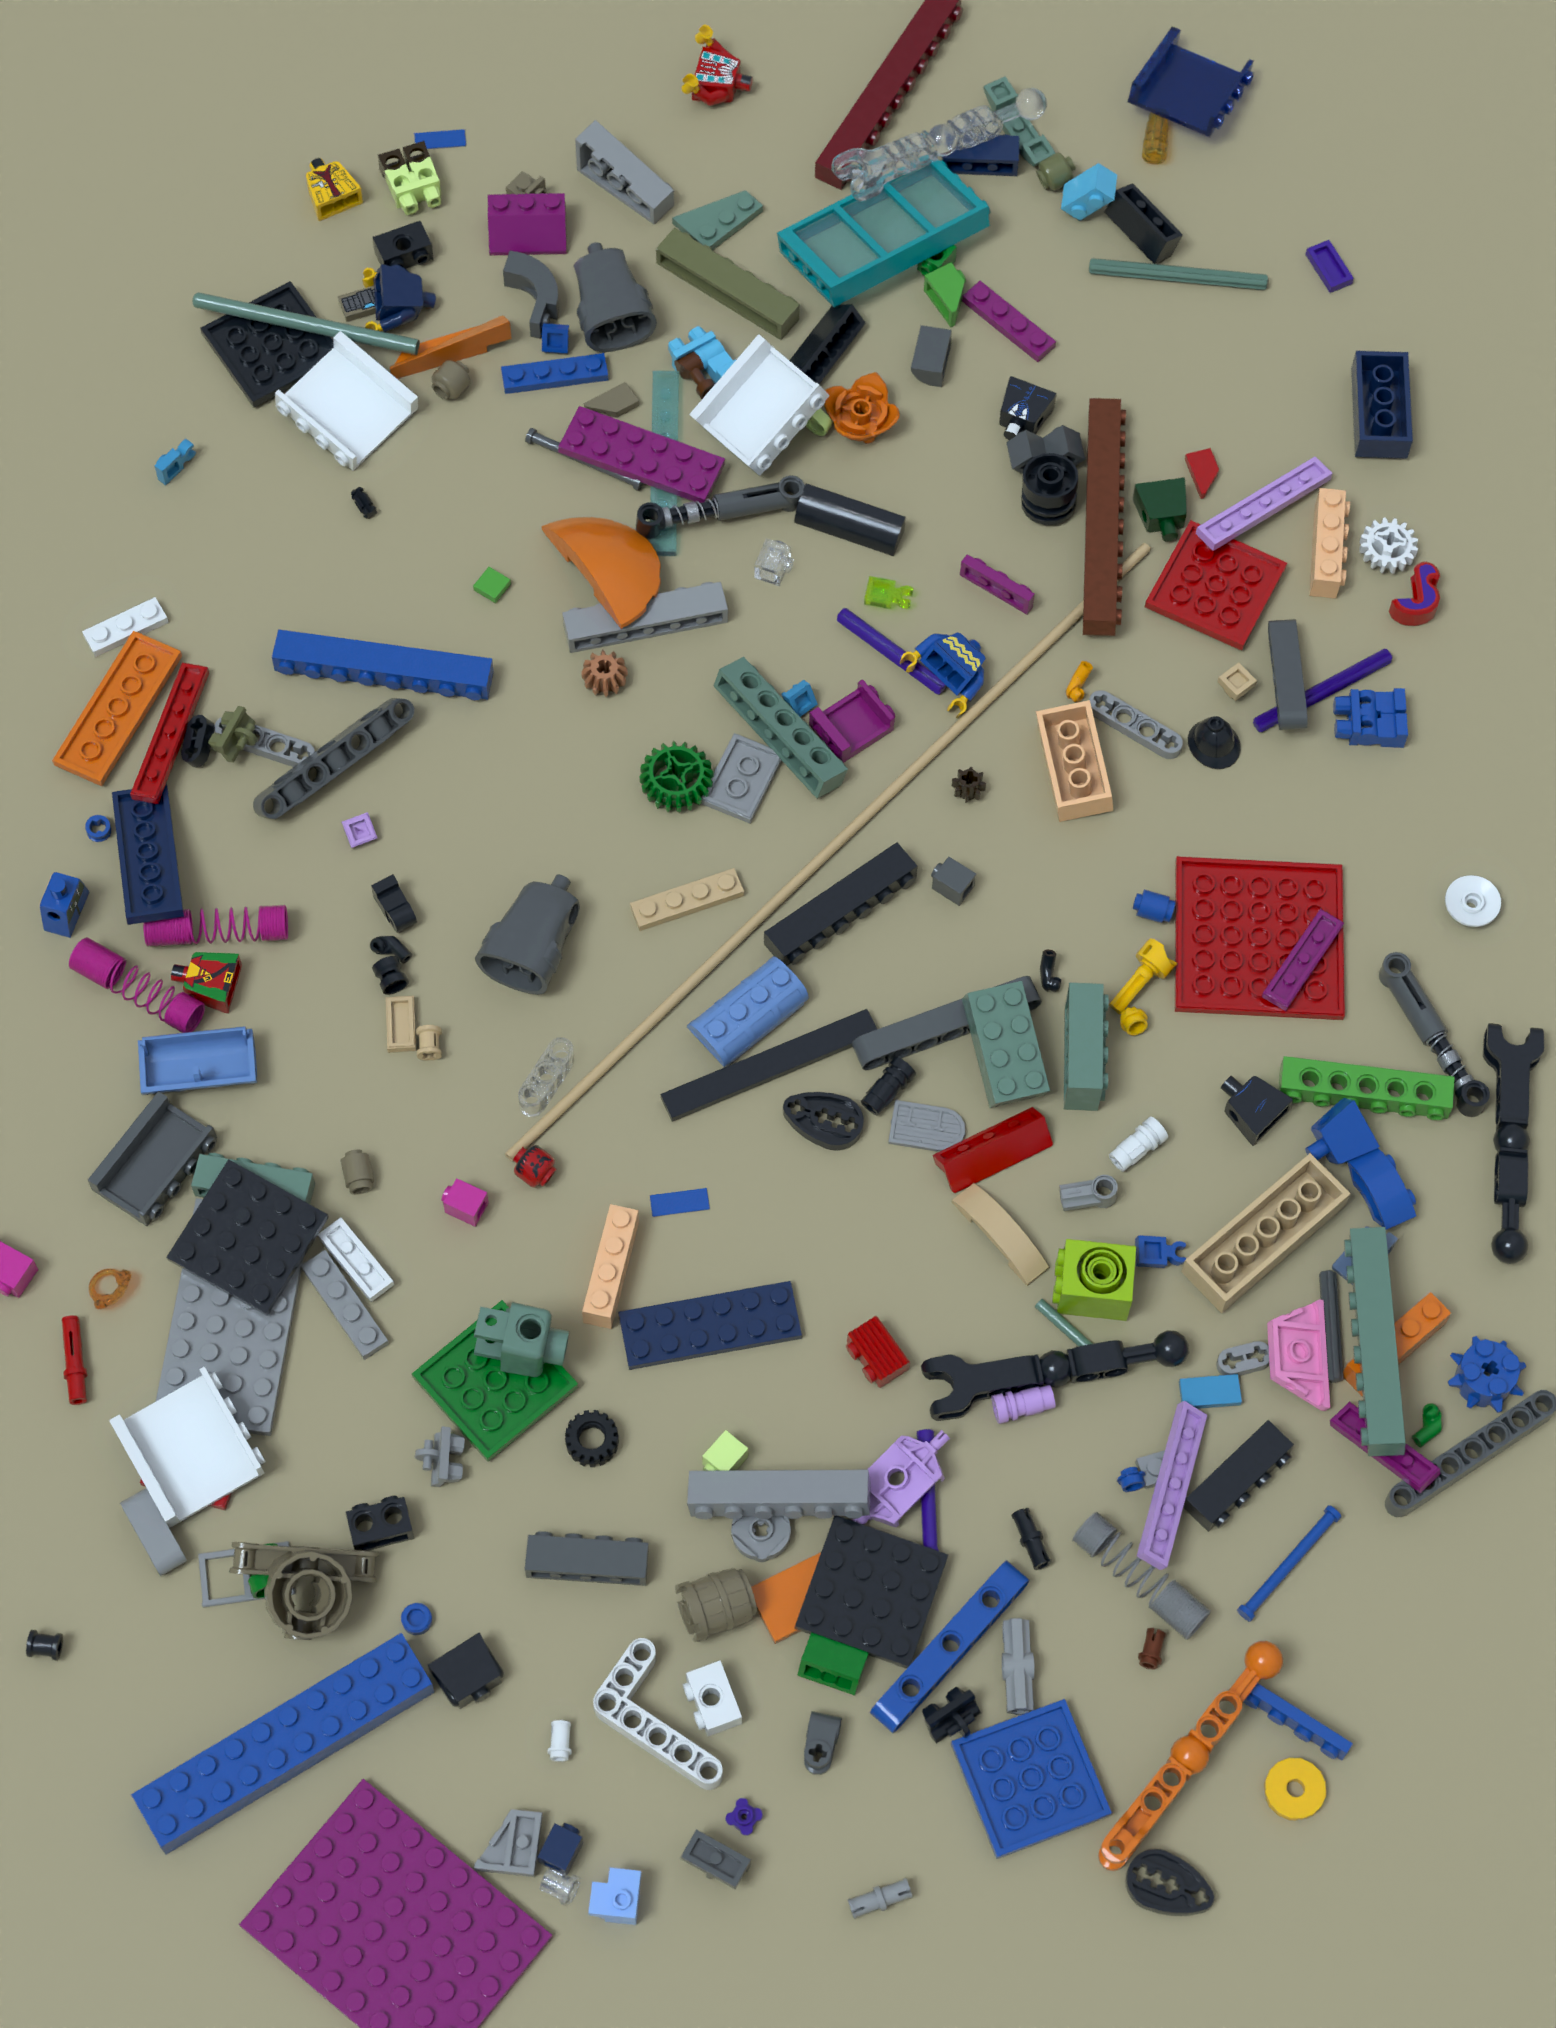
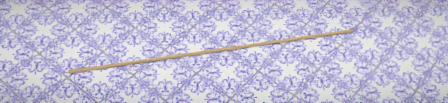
(617, 1053)

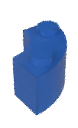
(1382, 1188)

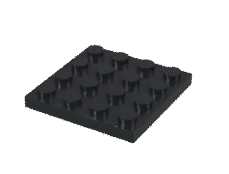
(263, 354)
(247, 1237)
(871, 1591)

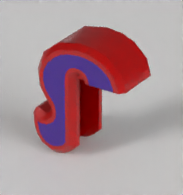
(1425, 597)

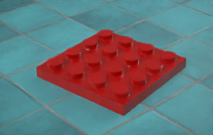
(1216, 589)

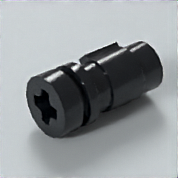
(886, 1088)

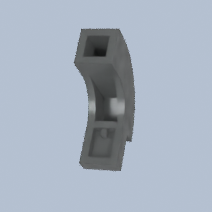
(533, 277)

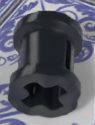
(44, 1645)

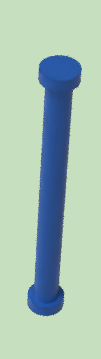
(1247, 1611)

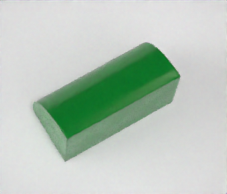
(832, 1664)

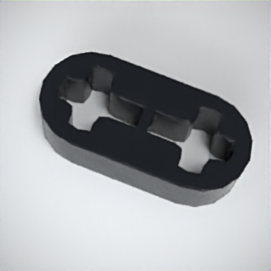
(196, 745)

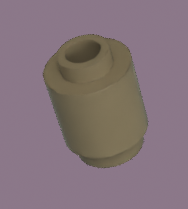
(357, 1172)

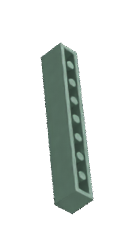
(1376, 1342)

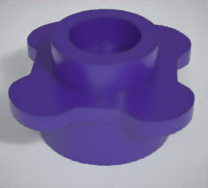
(744, 1826)

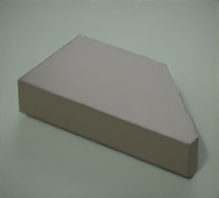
(614, 402)

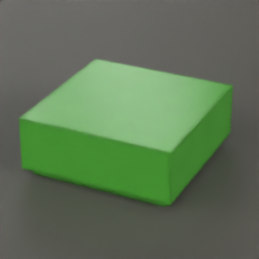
(492, 584)

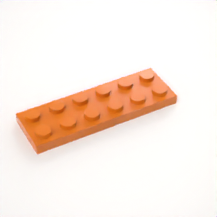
(117, 708)

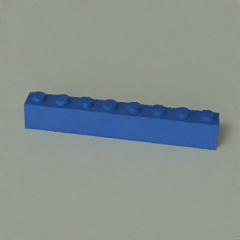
(382, 665)

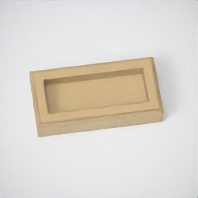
(400, 1024)

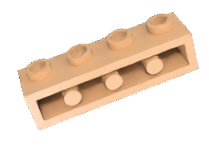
(1328, 543)

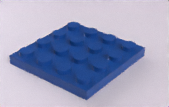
(1031, 1778)

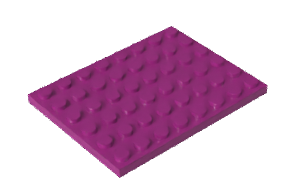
(394, 1923)

